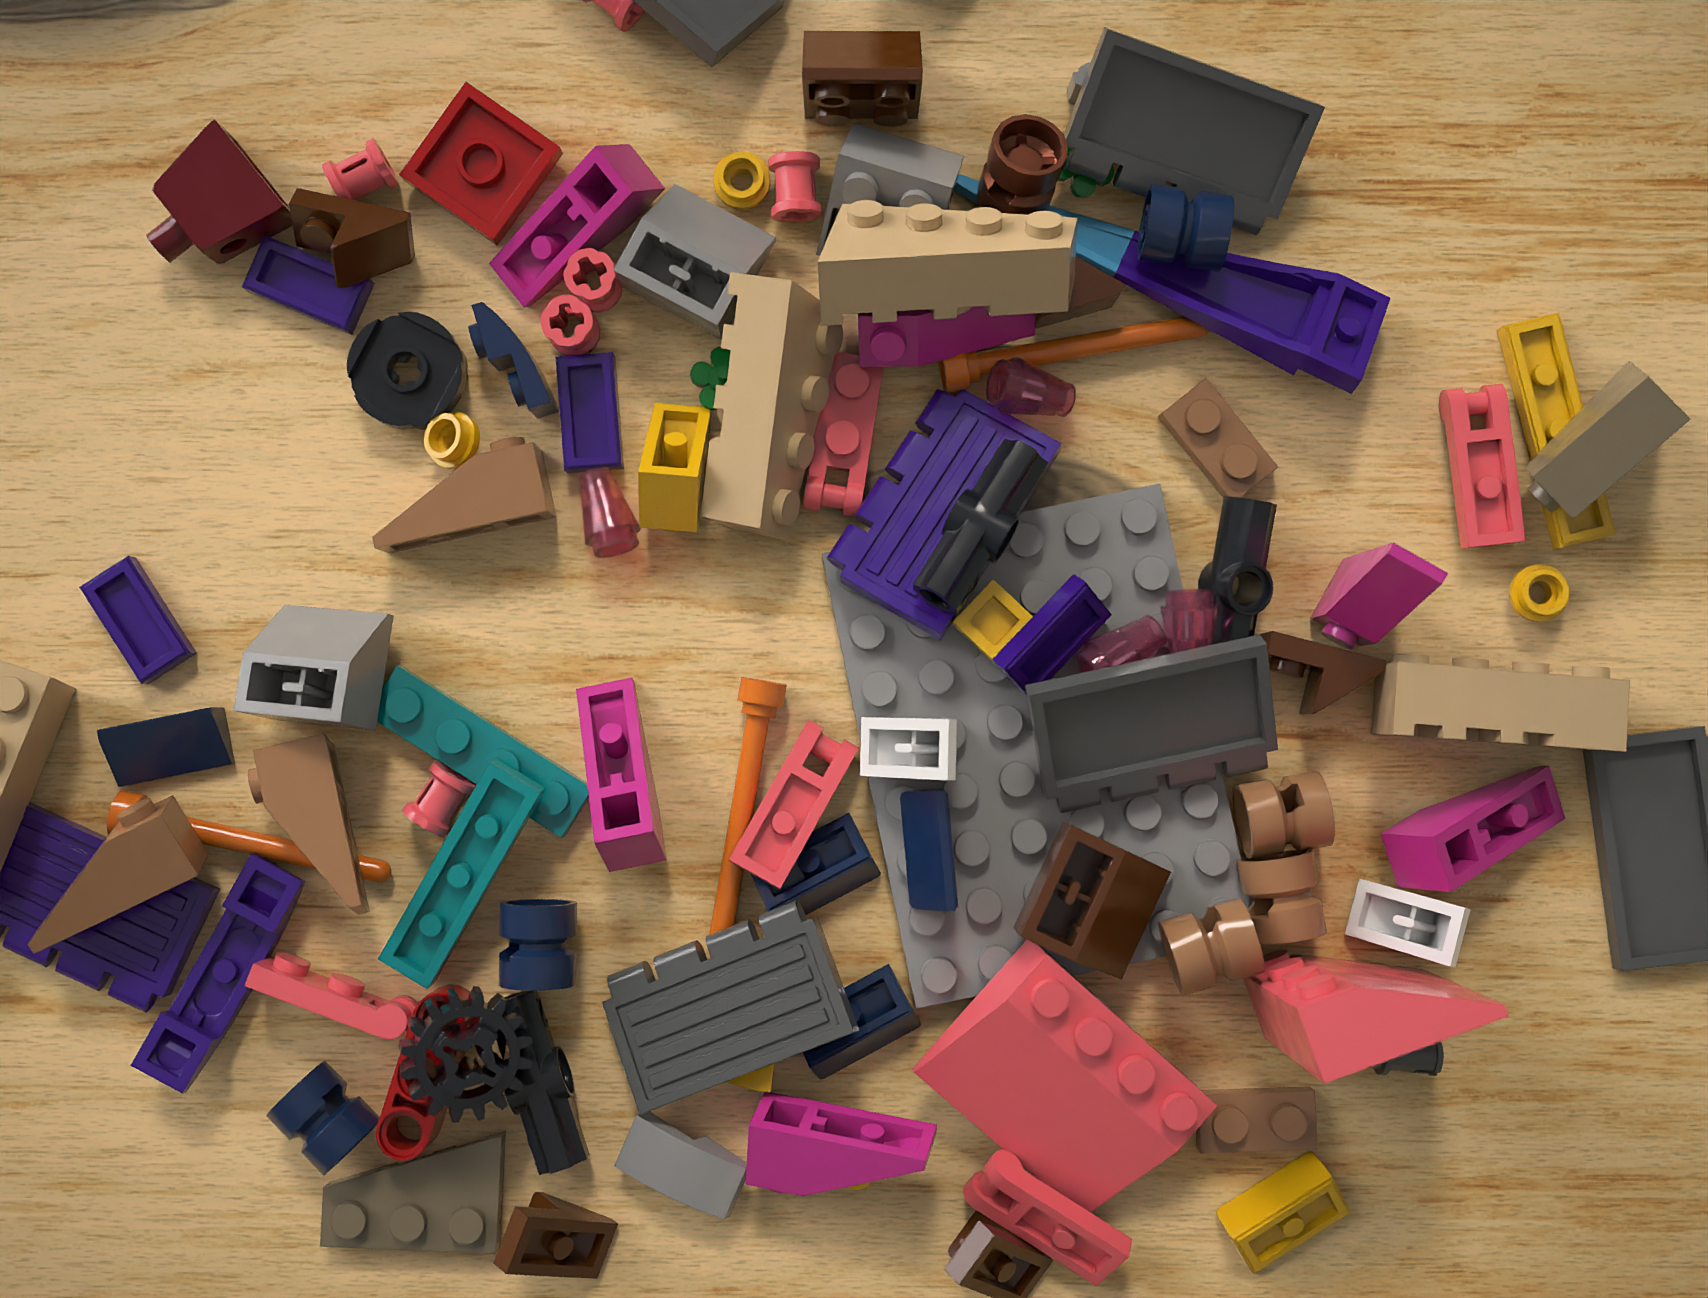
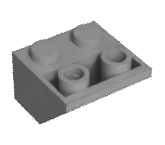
(890, 172)
(686, 255)
(316, 667)

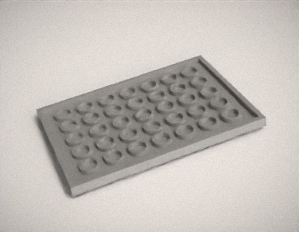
(998, 801)

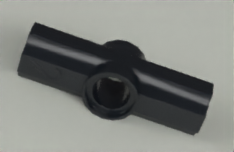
(980, 526)
(1240, 553)
(547, 1093)

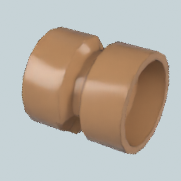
(1291, 813)
(1282, 896)
(1211, 946)

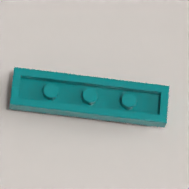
(470, 742)
(461, 873)

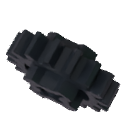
(454, 1077)

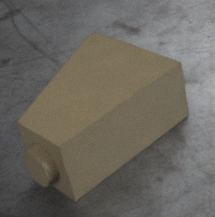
(1604, 441)

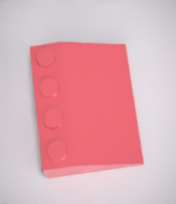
(1358, 1014)
(1063, 1081)

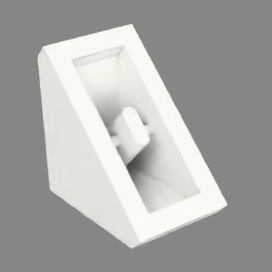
(908, 748)
(1407, 922)

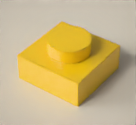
(991, 619)

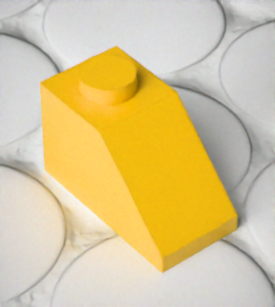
(674, 467)

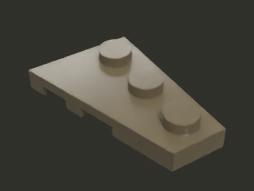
(421, 1204)

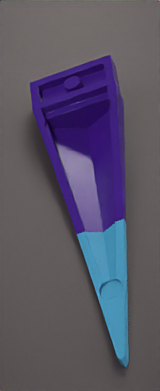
(1266, 307)

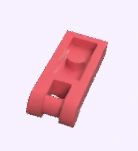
(844, 435)
(1483, 467)
(792, 807)
(335, 997)
(1046, 1218)

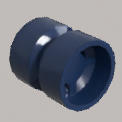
(1191, 229)
(537, 944)
(323, 1117)

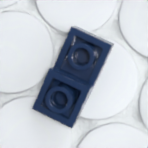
(505, 350)

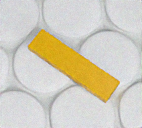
(1545, 402)

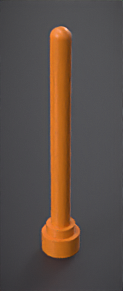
(966, 368)
(759, 703)
(249, 841)

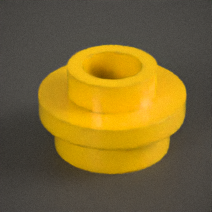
(741, 163)
(452, 439)
(1555, 593)

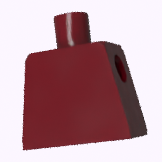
(216, 200)

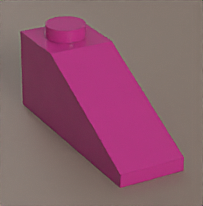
(584, 212)
(922, 340)
(1374, 594)
(619, 776)
(1473, 831)
(824, 1146)

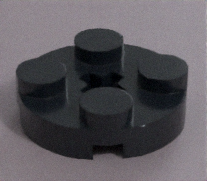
(398, 339)

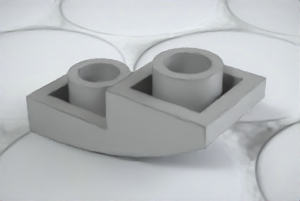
(682, 1168)

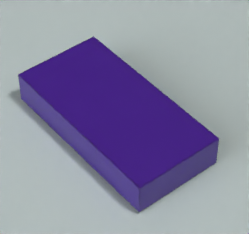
(305, 285)
(589, 412)
(138, 620)
(1053, 634)

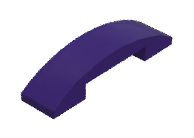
(215, 988)

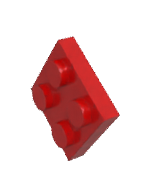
(481, 163)

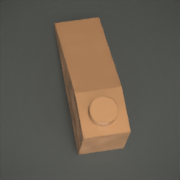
(479, 497)
(307, 799)
(139, 859)

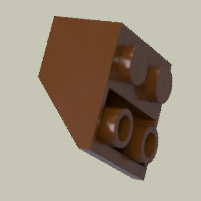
(862, 76)
(1091, 901)

